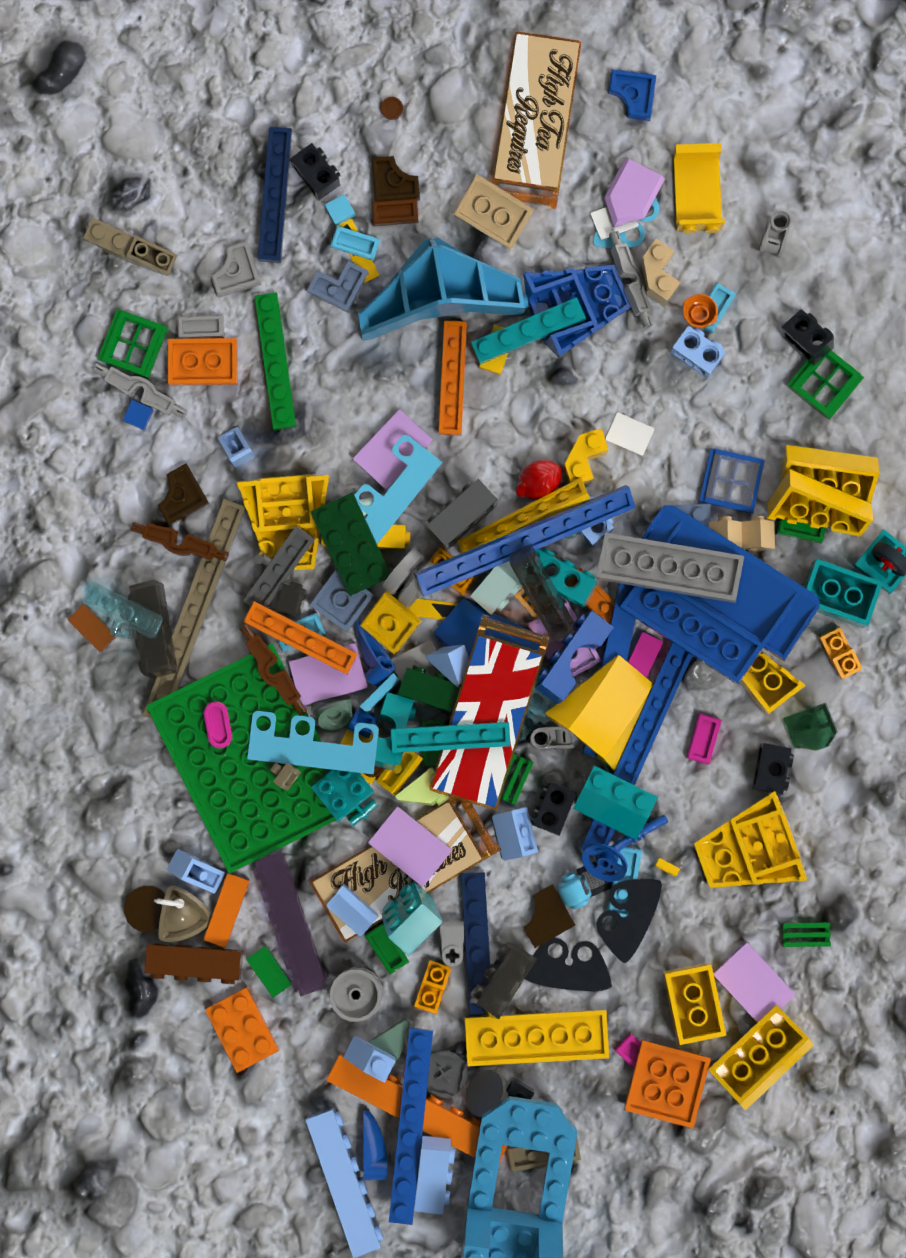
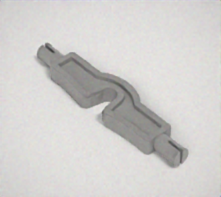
(627, 268)
(130, 385)

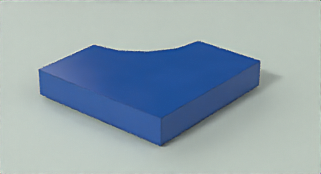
(635, 91)

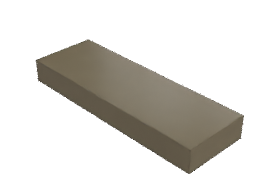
(525, 1159)

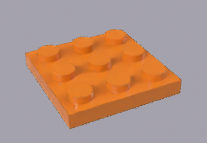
(667, 1083)

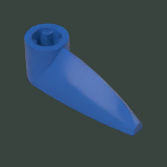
(375, 657)
(373, 1149)

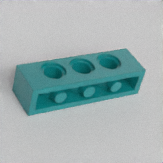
(582, 591)

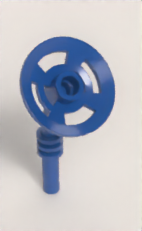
(609, 853)

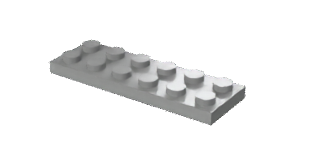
(670, 567)

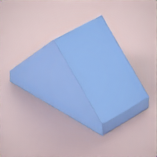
(236, 447)
(450, 662)

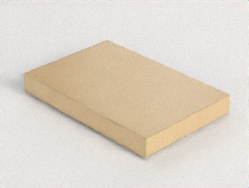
(494, 211)

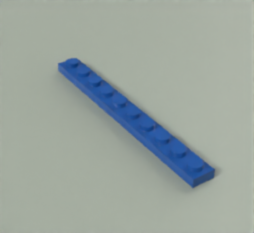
(538, 534)
(645, 731)

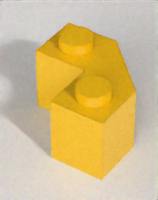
(587, 447)

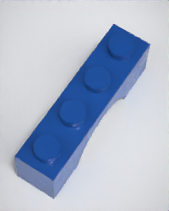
(557, 679)

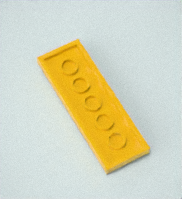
(537, 1037)

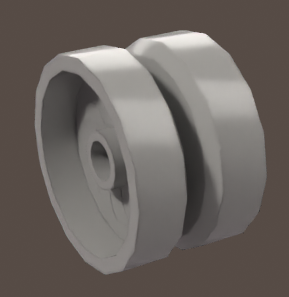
(404, 577)
(343, 999)

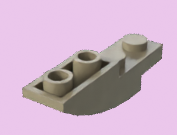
(130, 248)

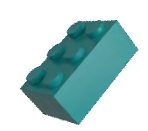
(843, 593)
(410, 917)

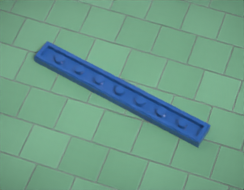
(620, 637)

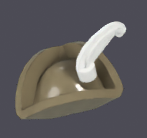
(181, 915)

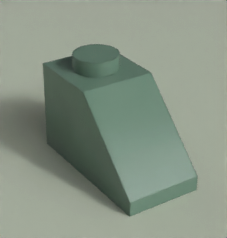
(392, 1039)

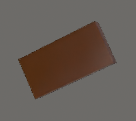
(395, 212)

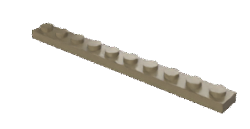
(199, 600)

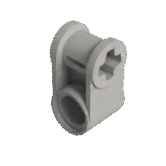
(774, 237)
(554, 738)
(452, 938)

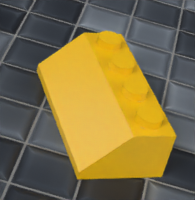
(843, 471)
(761, 1057)

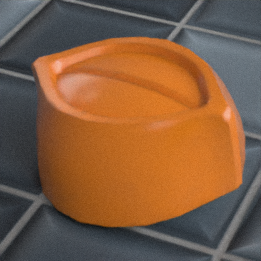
(700, 311)

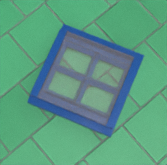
(731, 481)

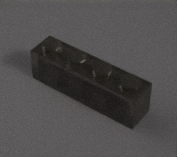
(541, 592)
(156, 654)

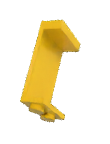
(697, 187)

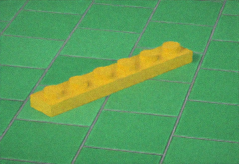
(547, 506)

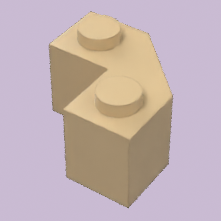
(658, 283)
(749, 535)

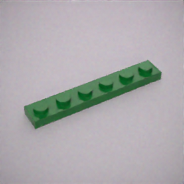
(275, 361)

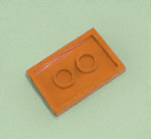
(202, 362)
(242, 1029)

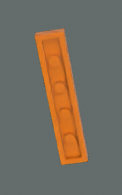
(452, 378)
(300, 638)

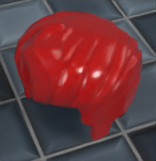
(539, 479)

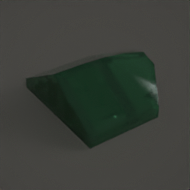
(811, 727)

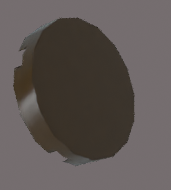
(141, 909)

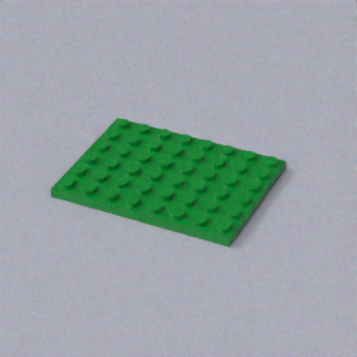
(234, 794)

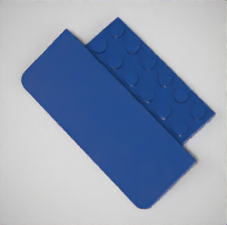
(724, 635)

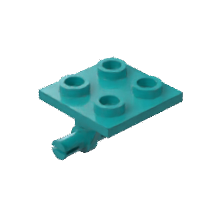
(343, 793)

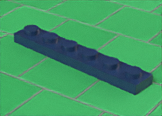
(275, 195)
(475, 931)

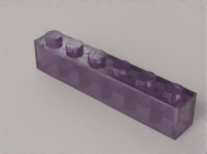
(291, 924)

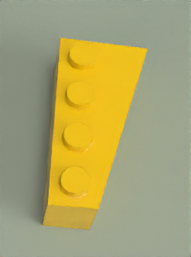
(818, 504)
(769, 683)

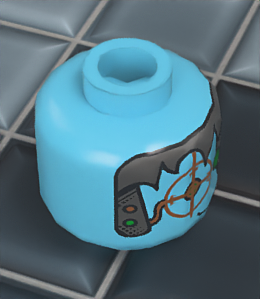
(574, 890)

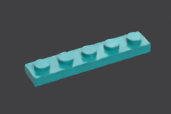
(528, 330)
(450, 737)

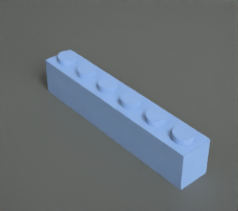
(343, 1181)

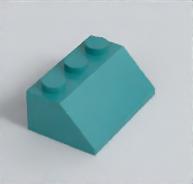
(615, 802)

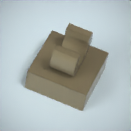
(285, 775)

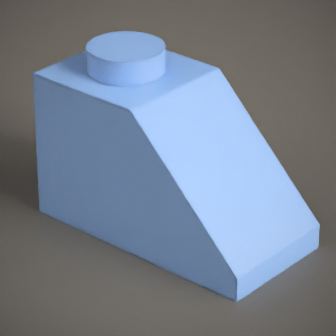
(195, 871)
(370, 1058)

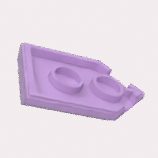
(632, 192)

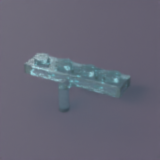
(123, 612)

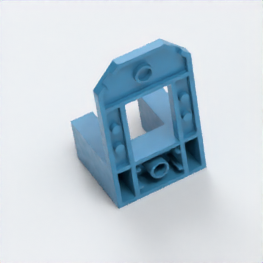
(511, 1233)

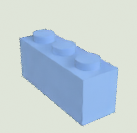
(434, 1175)

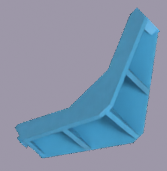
(439, 284)

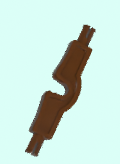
(168, 538)
(265, 660)

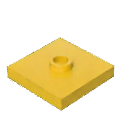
(390, 623)

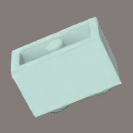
(496, 588)

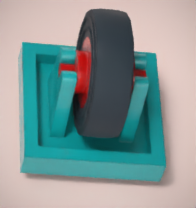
(884, 561)

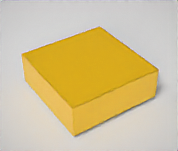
(666, 867)

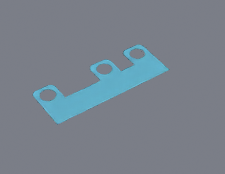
(388, 508)
(305, 752)

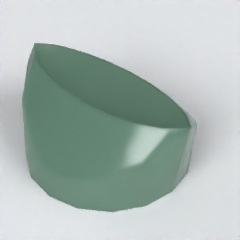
(334, 715)

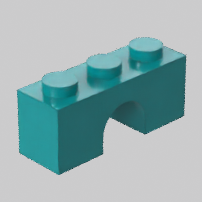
(396, 711)

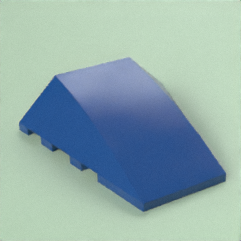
(597, 290)
(463, 623)

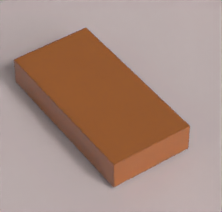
(92, 628)

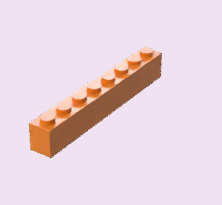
(438, 1119)

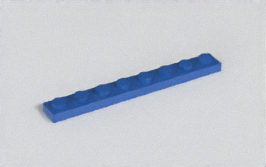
(411, 1126)

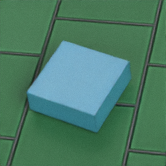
(340, 210)

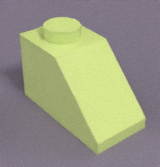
(419, 792)

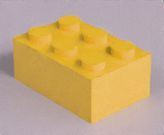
(694, 1003)

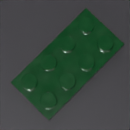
(351, 544)

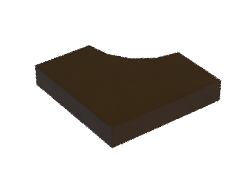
(391, 182)
(183, 495)
(549, 917)

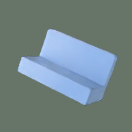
(515, 834)
(352, 910)

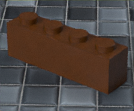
(193, 962)

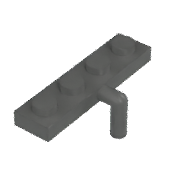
(279, 567)

